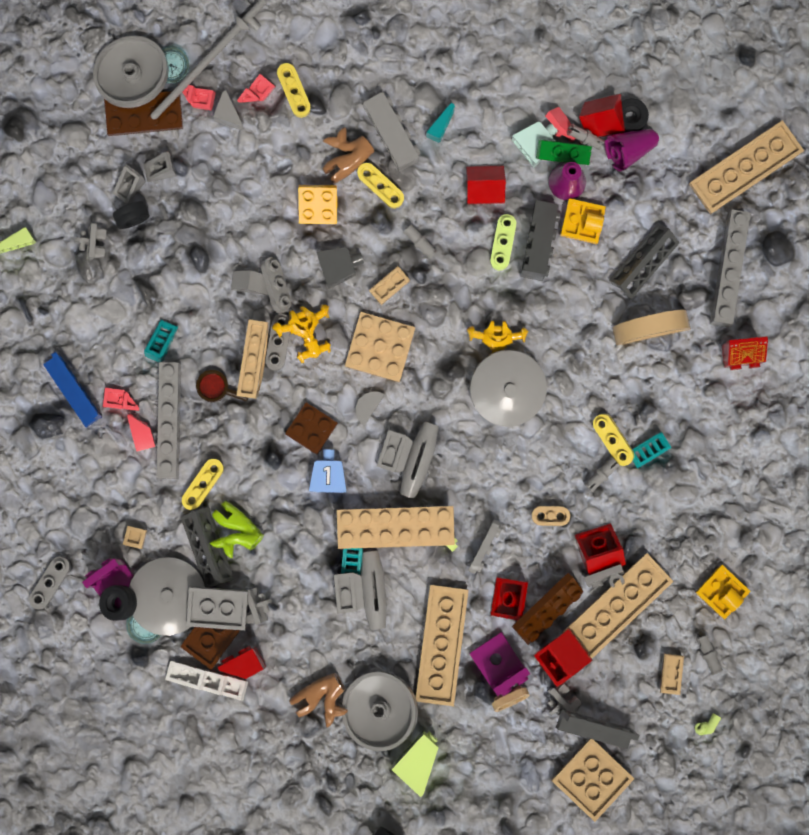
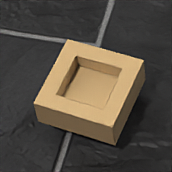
(135, 537)

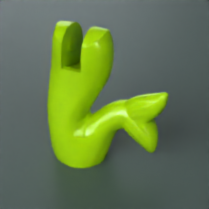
(238, 521)

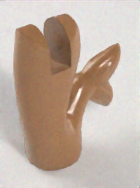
(348, 163)
(330, 686)

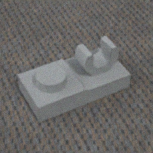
(597, 579)

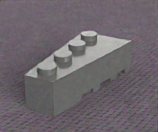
(539, 240)

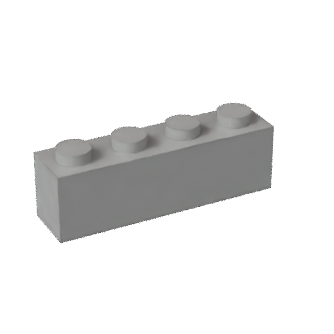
(391, 131)

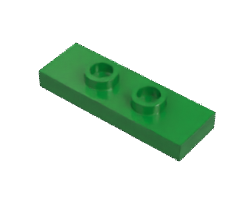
(563, 152)

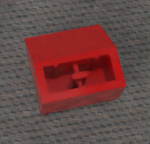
(563, 657)
(245, 665)

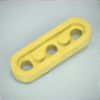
(290, 83)
(377, 178)
(611, 430)
(196, 491)

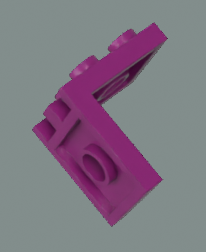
(112, 573)
(507, 672)

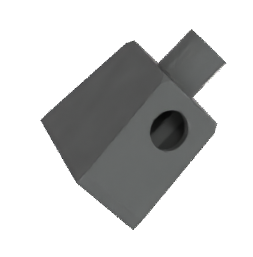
(338, 265)

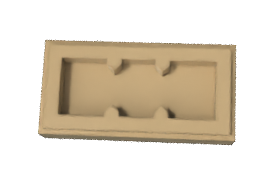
(389, 285)
(671, 674)

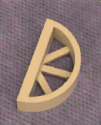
(651, 326)
(253, 359)

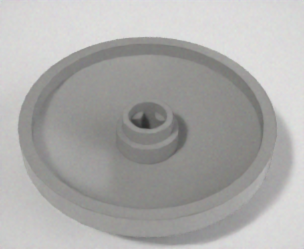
(130, 71)
(508, 388)
(163, 595)
(380, 711)

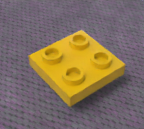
(317, 204)
(583, 221)
(723, 592)

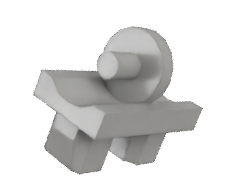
(93, 233)
(258, 607)
(558, 693)

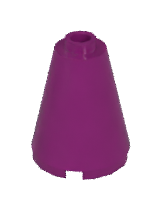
(629, 147)
(567, 181)

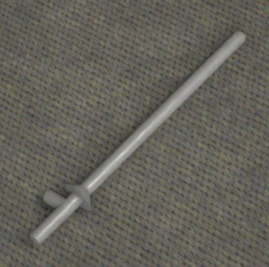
(241, 24)

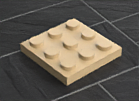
(380, 347)
(592, 779)

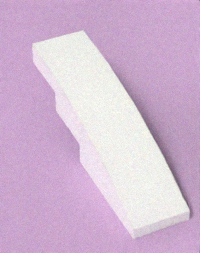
(206, 680)

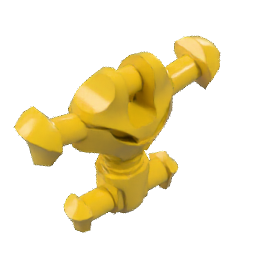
(303, 325)
(497, 336)

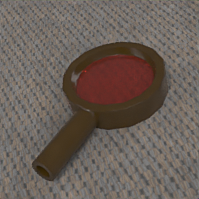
(214, 386)

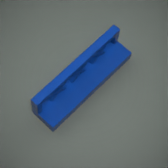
(72, 390)

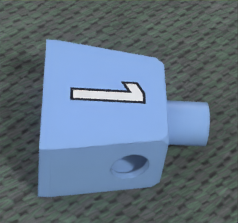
(328, 475)

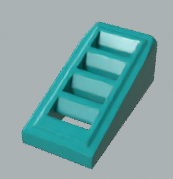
(439, 127)
(159, 357)
(663, 441)
(358, 564)

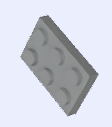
(217, 608)

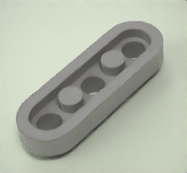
(272, 275)
(277, 350)
(485, 547)
(57, 578)

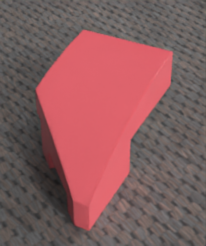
(257, 91)
(200, 98)
(560, 122)
(118, 400)
(141, 433)

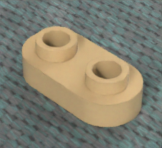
(550, 516)
(517, 695)

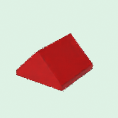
(603, 116)
(485, 184)
(509, 598)

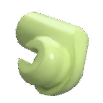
(707, 727)

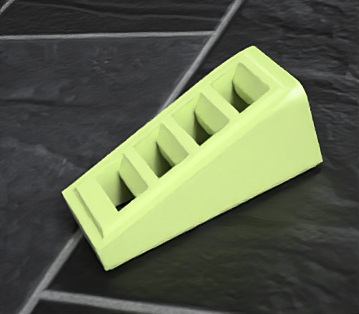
(18, 240)

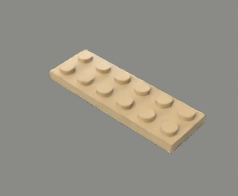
(746, 167)
(395, 527)
(620, 605)
(441, 645)

